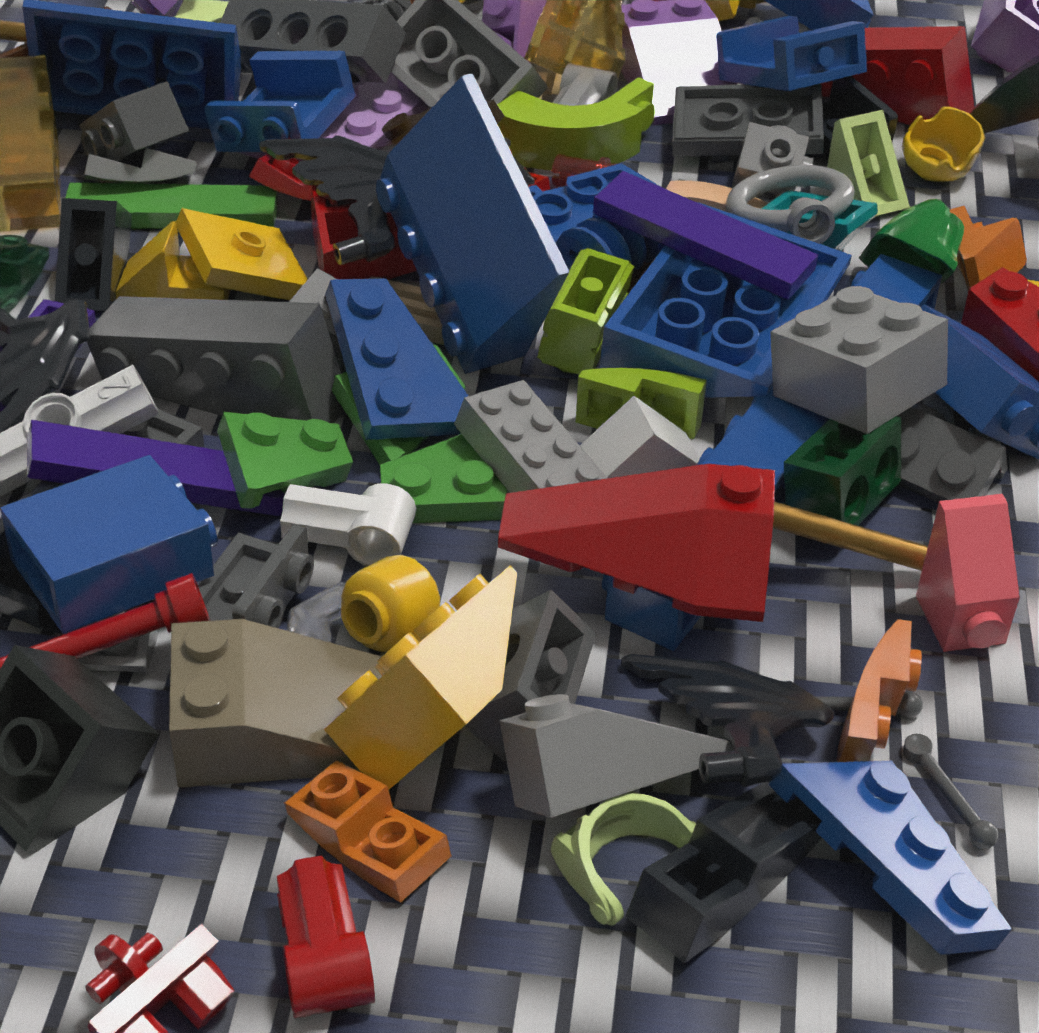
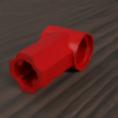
(324, 954)

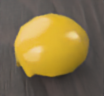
(943, 145)

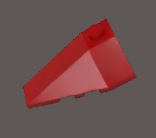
(673, 531)

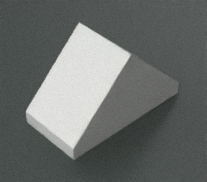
(639, 442)

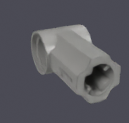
(585, 85)

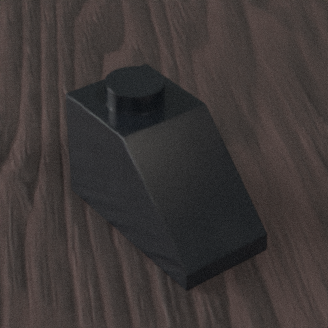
(91, 251)

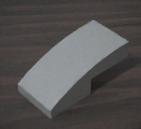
(154, 169)

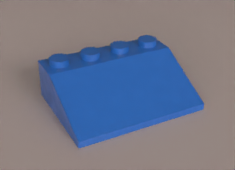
(115, 53)
(472, 230)
(710, 322)

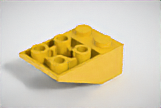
(428, 682)

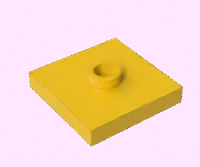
(241, 255)

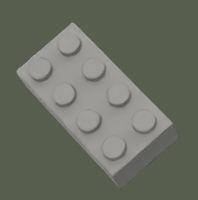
(523, 440)

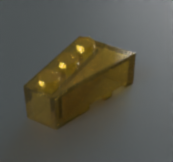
(579, 34)
(28, 146)

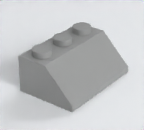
(450, 42)

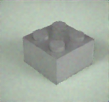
(859, 358)

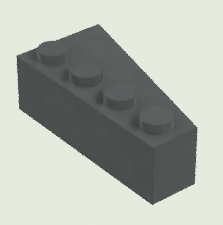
(223, 354)

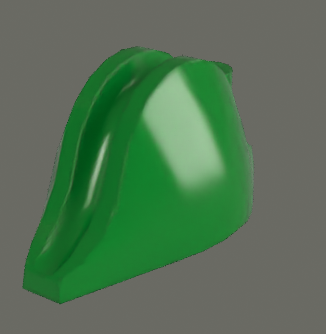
(920, 236)

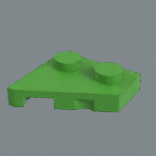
(277, 452)
(447, 483)

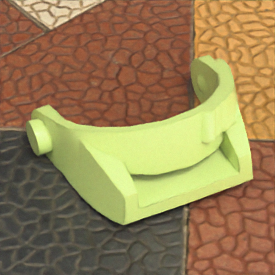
(614, 818)

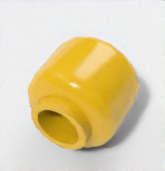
(388, 601)

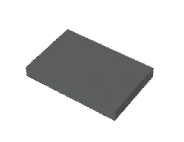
(717, 116)

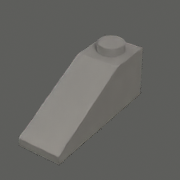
(581, 755)

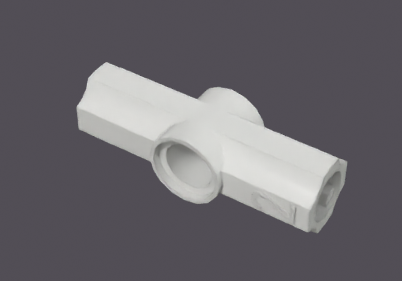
(106, 406)

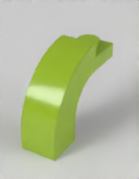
(590, 131)

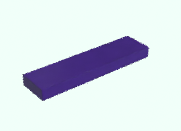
(705, 234)
(71, 453)

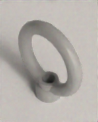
(824, 212)

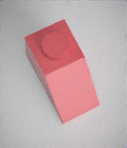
(970, 574)

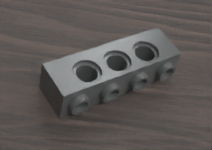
(361, 30)

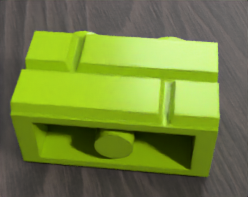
(581, 310)

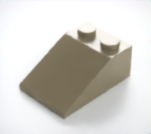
(255, 701)

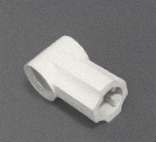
(364, 524)

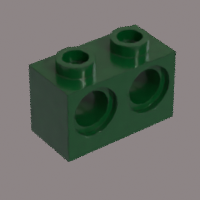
(844, 470)

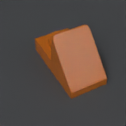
(988, 248)

